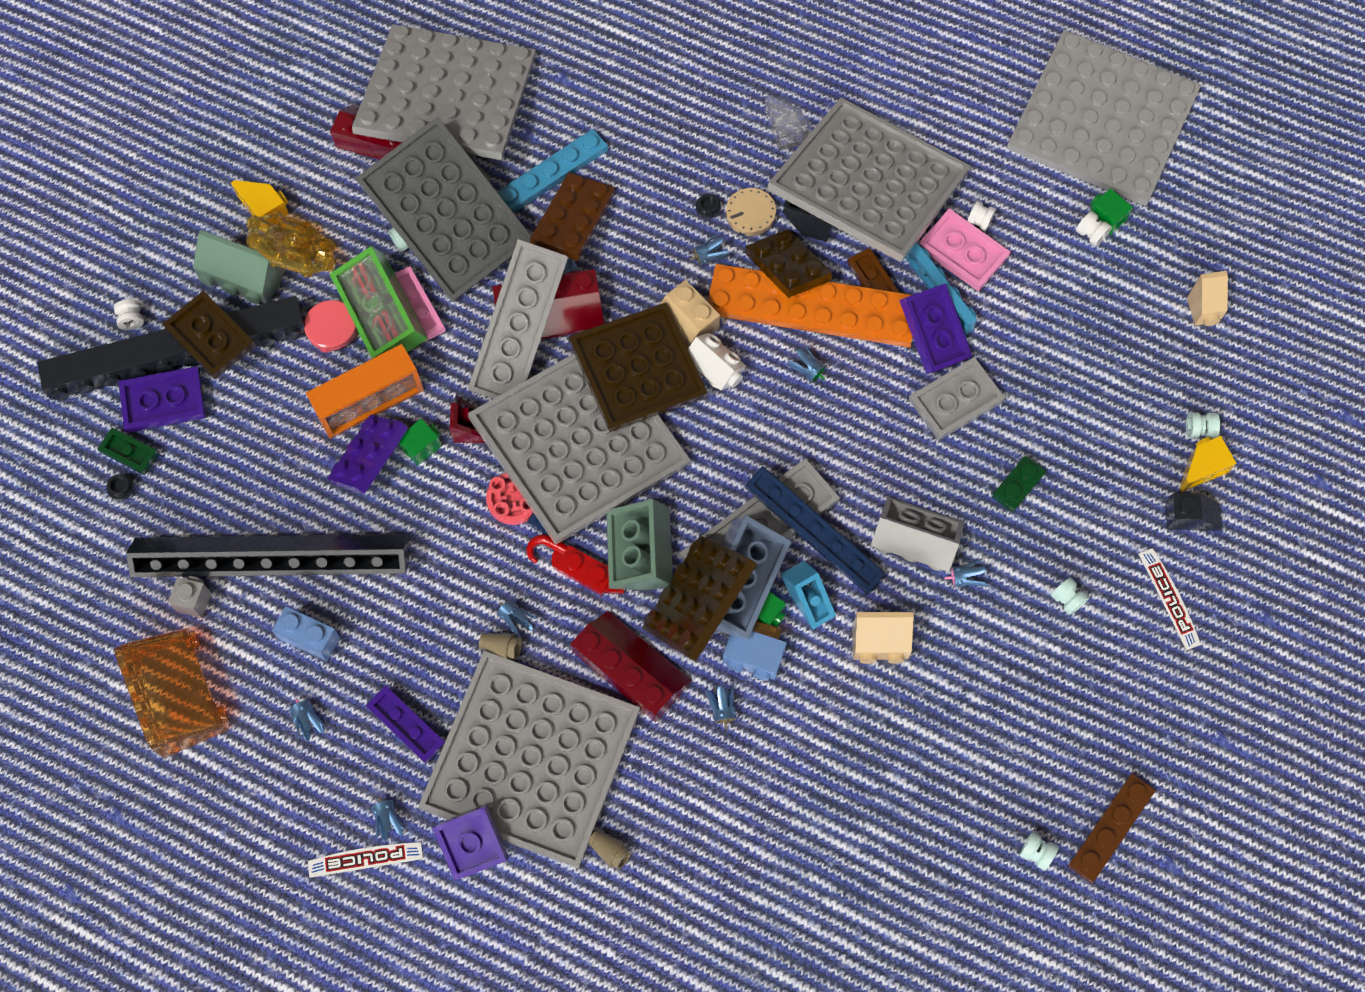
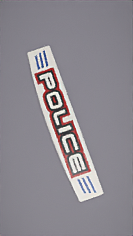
(1170, 599)
(365, 858)

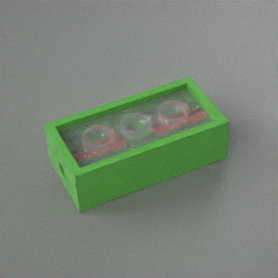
(378, 303)

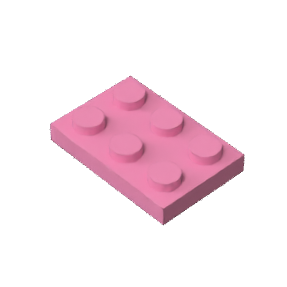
(964, 249)

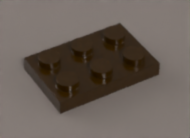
(788, 263)
(209, 334)

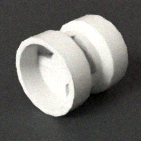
(1095, 229)

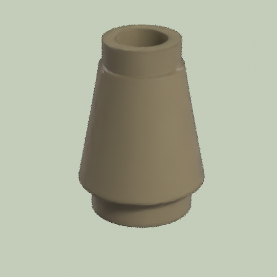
(503, 645)
(611, 850)

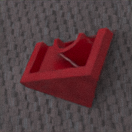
(460, 425)

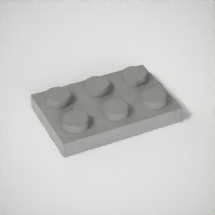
(956, 398)

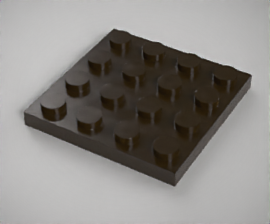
(637, 367)
(698, 597)

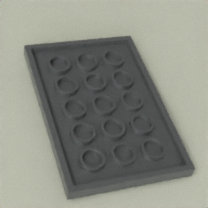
(443, 209)

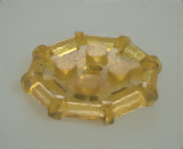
(291, 244)

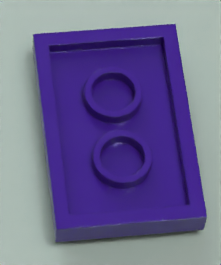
(935, 328)
(162, 399)
(367, 453)

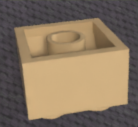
(691, 312)
(882, 636)

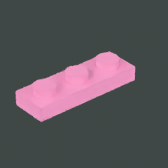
(420, 303)

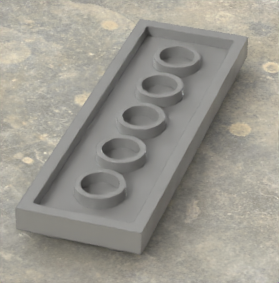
(518, 319)
(802, 481)

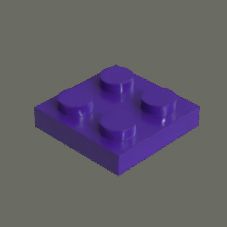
(470, 842)

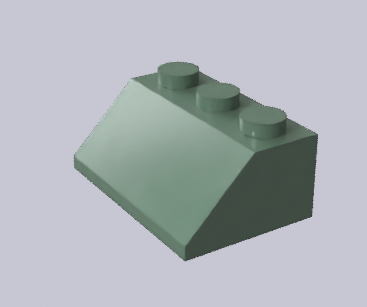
(235, 268)
(639, 546)

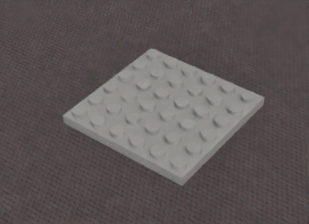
(460, 79)
(1104, 117)
(869, 179)
(565, 457)
(533, 755)

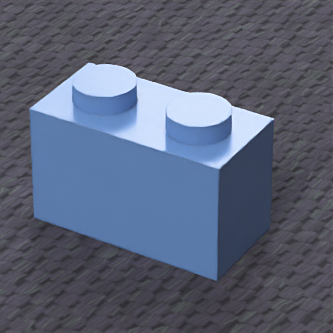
(306, 633)
(756, 654)

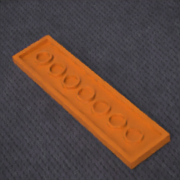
(823, 309)

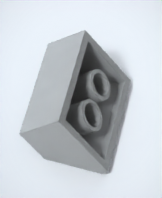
(918, 534)

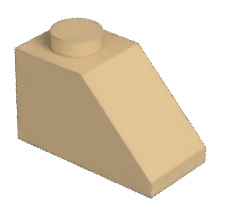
(1209, 298)

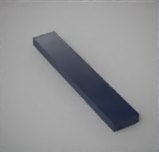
(814, 530)

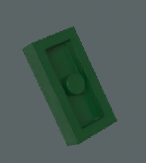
(128, 451)
(1019, 484)

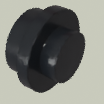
(708, 206)
(120, 487)

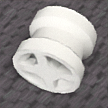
(981, 215)
(128, 314)

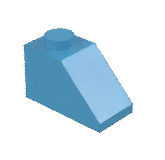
(808, 594)

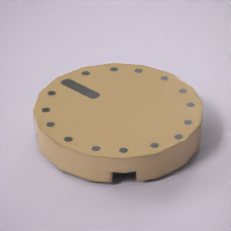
(750, 211)

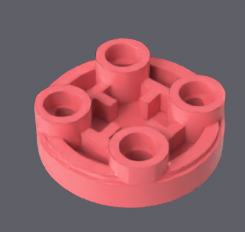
(330, 326)
(507, 501)

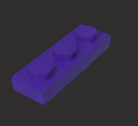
(405, 724)

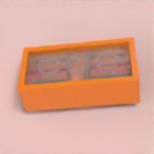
(365, 391)

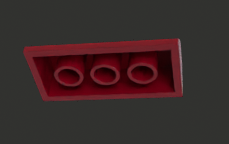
(365, 145)
(574, 306)
(630, 665)

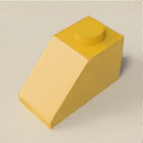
(260, 198)
(1207, 463)

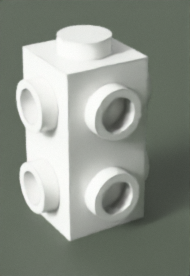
(716, 362)

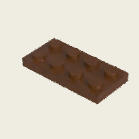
(573, 216)

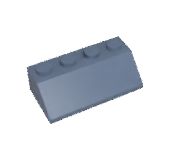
(768, 551)

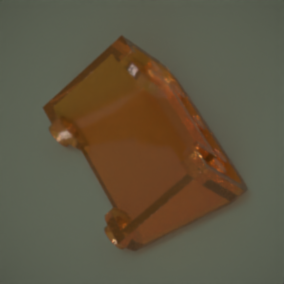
(170, 691)

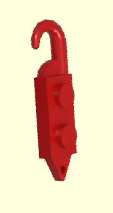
(575, 565)

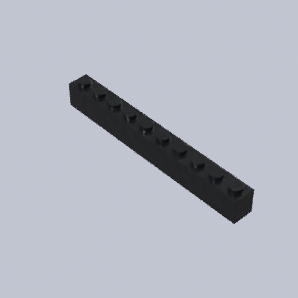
(159, 351)
(268, 555)

